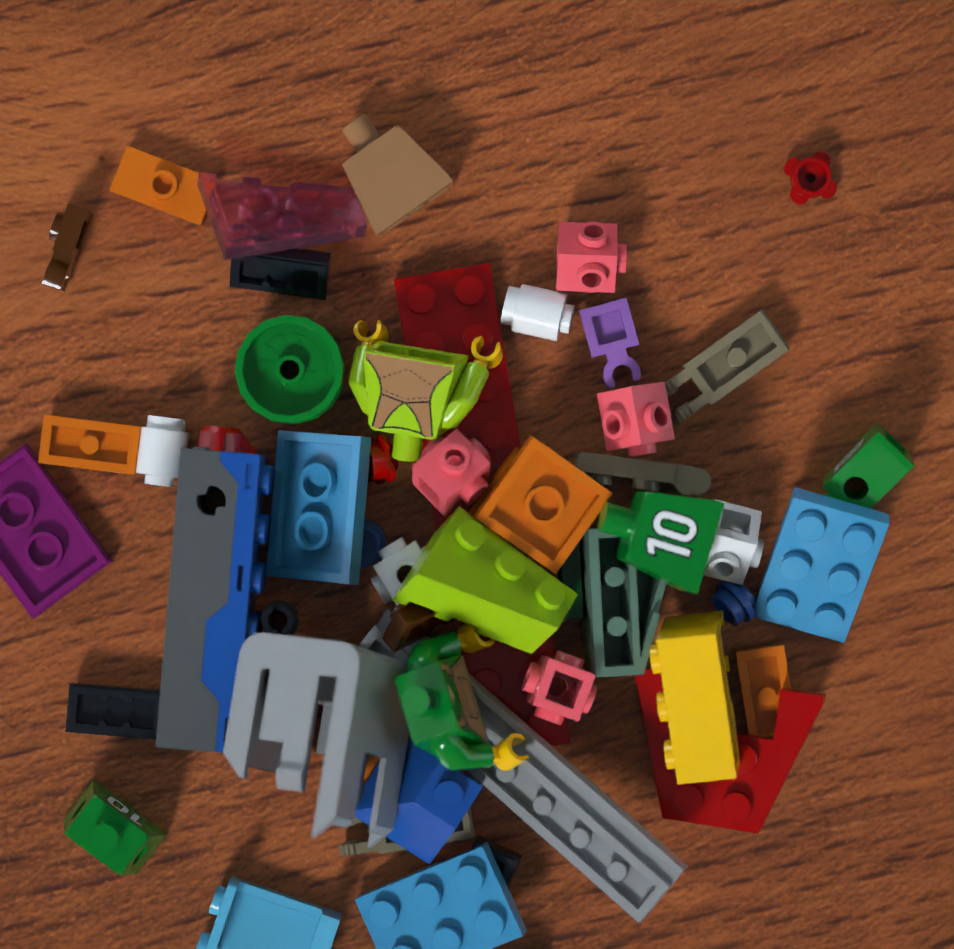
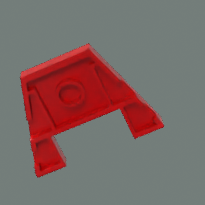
(763, 768)

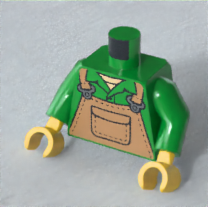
(443, 705)

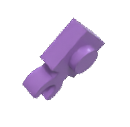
(609, 333)

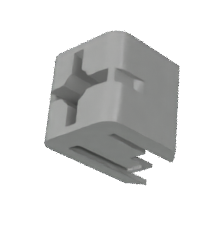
(362, 715)

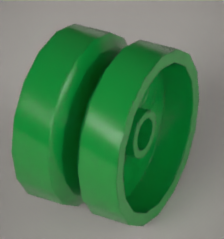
(291, 340)

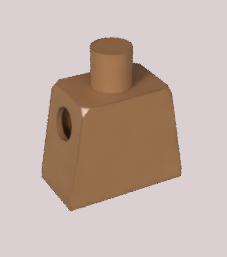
(391, 174)

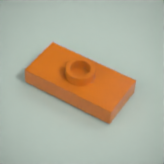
(159, 185)

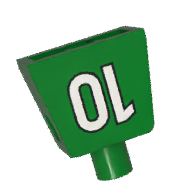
(874, 458)
(665, 536)
(112, 830)

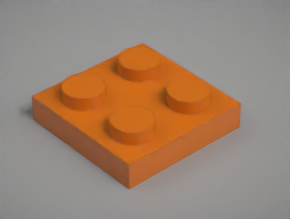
(543, 504)

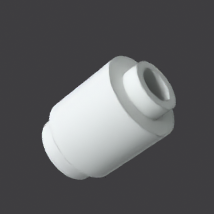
(537, 312)
(160, 449)

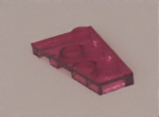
(270, 219)

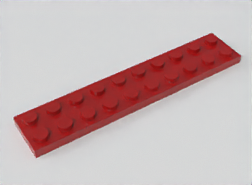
(446, 315)

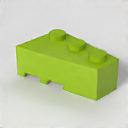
(486, 583)

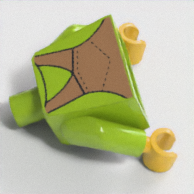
(415, 388)

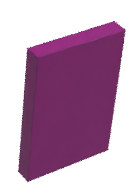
(42, 536)

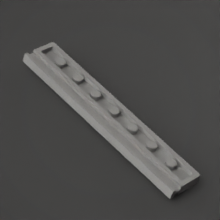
(566, 805)

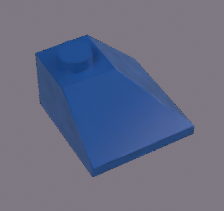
(428, 803)

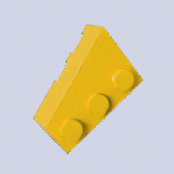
(696, 698)

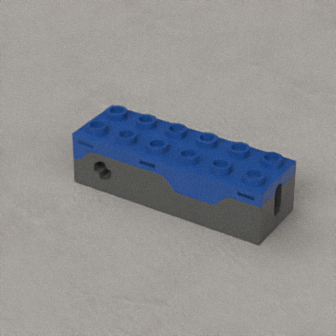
(212, 586)

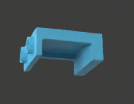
(267, 919)

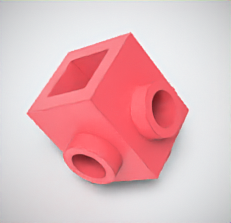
(588, 257)
(636, 418)
(452, 472)
(577, 691)

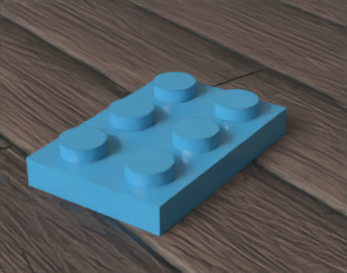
(318, 507)
(820, 564)
(444, 906)

